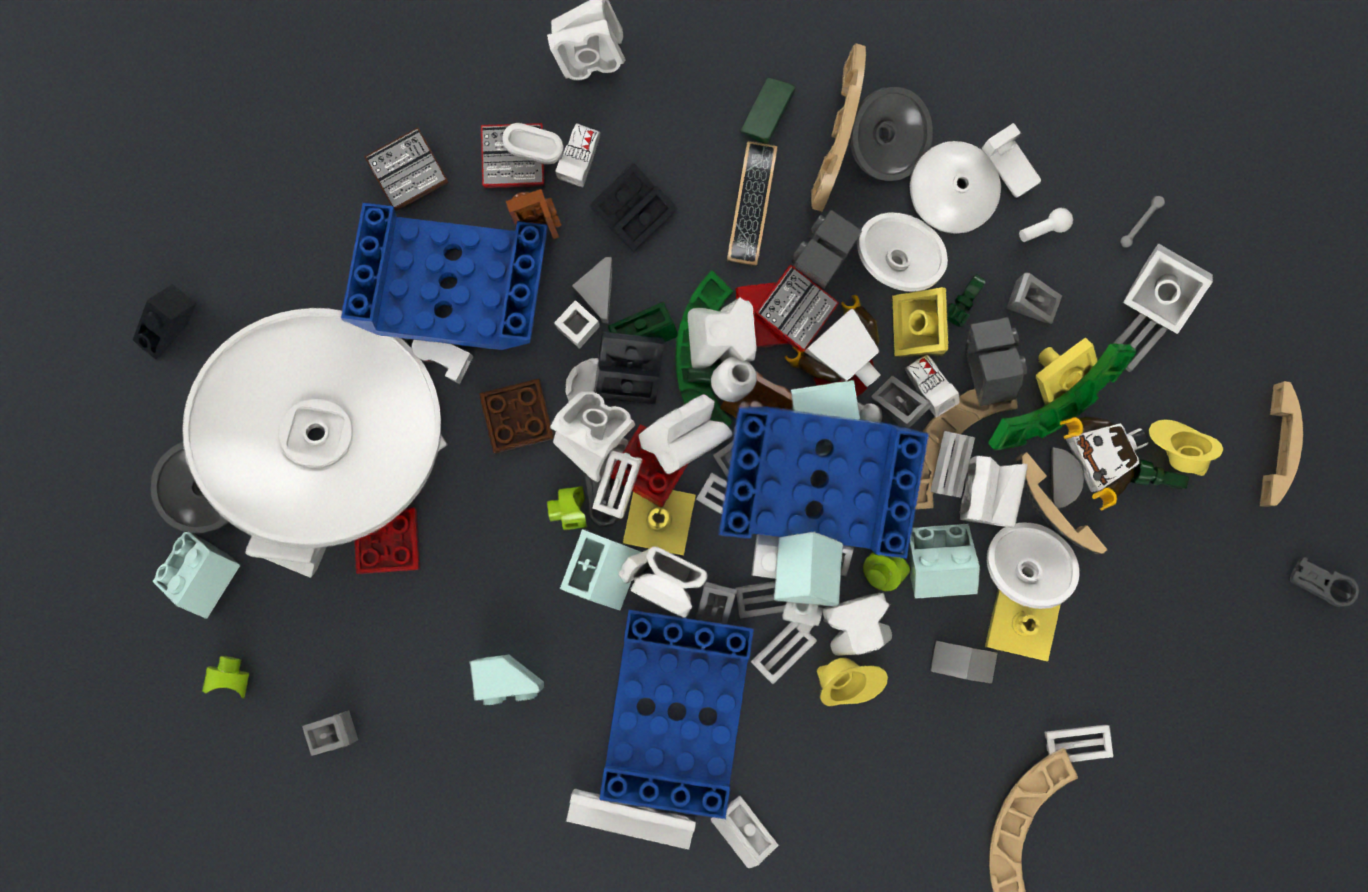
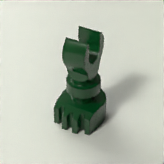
(957, 313)
(1156, 475)

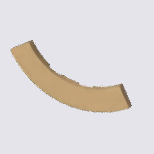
(851, 88)
(956, 421)
(1017, 814)

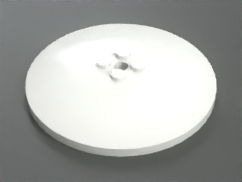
(303, 373)

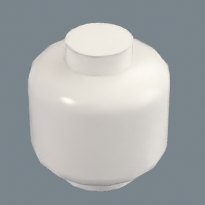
(733, 379)

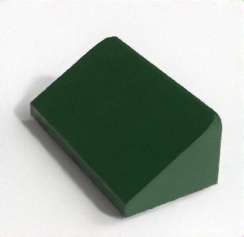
(768, 110)
(650, 323)

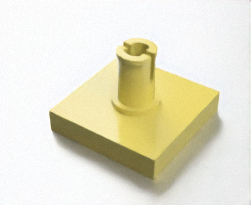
(1065, 370)
(658, 526)
(1021, 628)

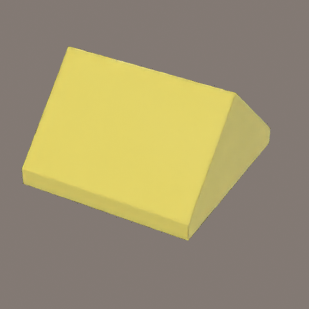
(920, 323)

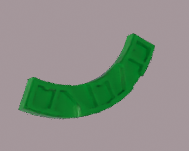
(712, 295)
(1046, 420)

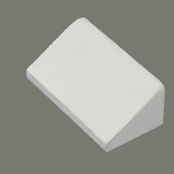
(745, 833)

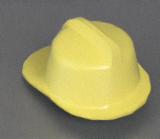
(1186, 447)
(849, 683)

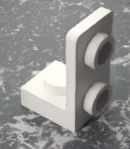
(1011, 161)

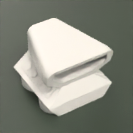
(587, 40)
(722, 334)
(589, 432)
(684, 434)
(992, 492)
(297, 559)
(669, 581)
(858, 625)

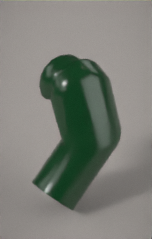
(702, 376)

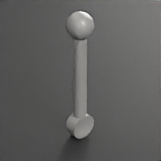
(1156, 203)

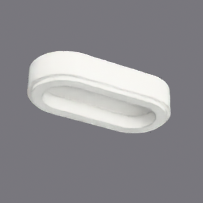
(533, 143)

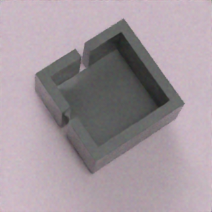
(828, 248)
(994, 361)

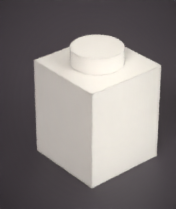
(577, 324)

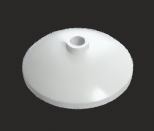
(936, 189)
(902, 252)
(1041, 556)

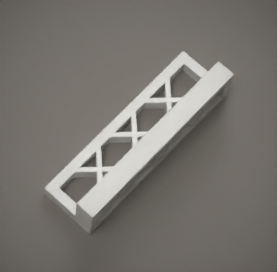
(631, 820)

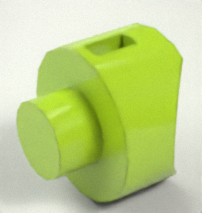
(568, 508)
(885, 571)
(226, 676)

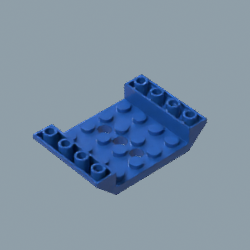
(400, 270)
(867, 488)
(668, 760)

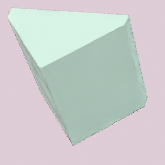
(808, 569)

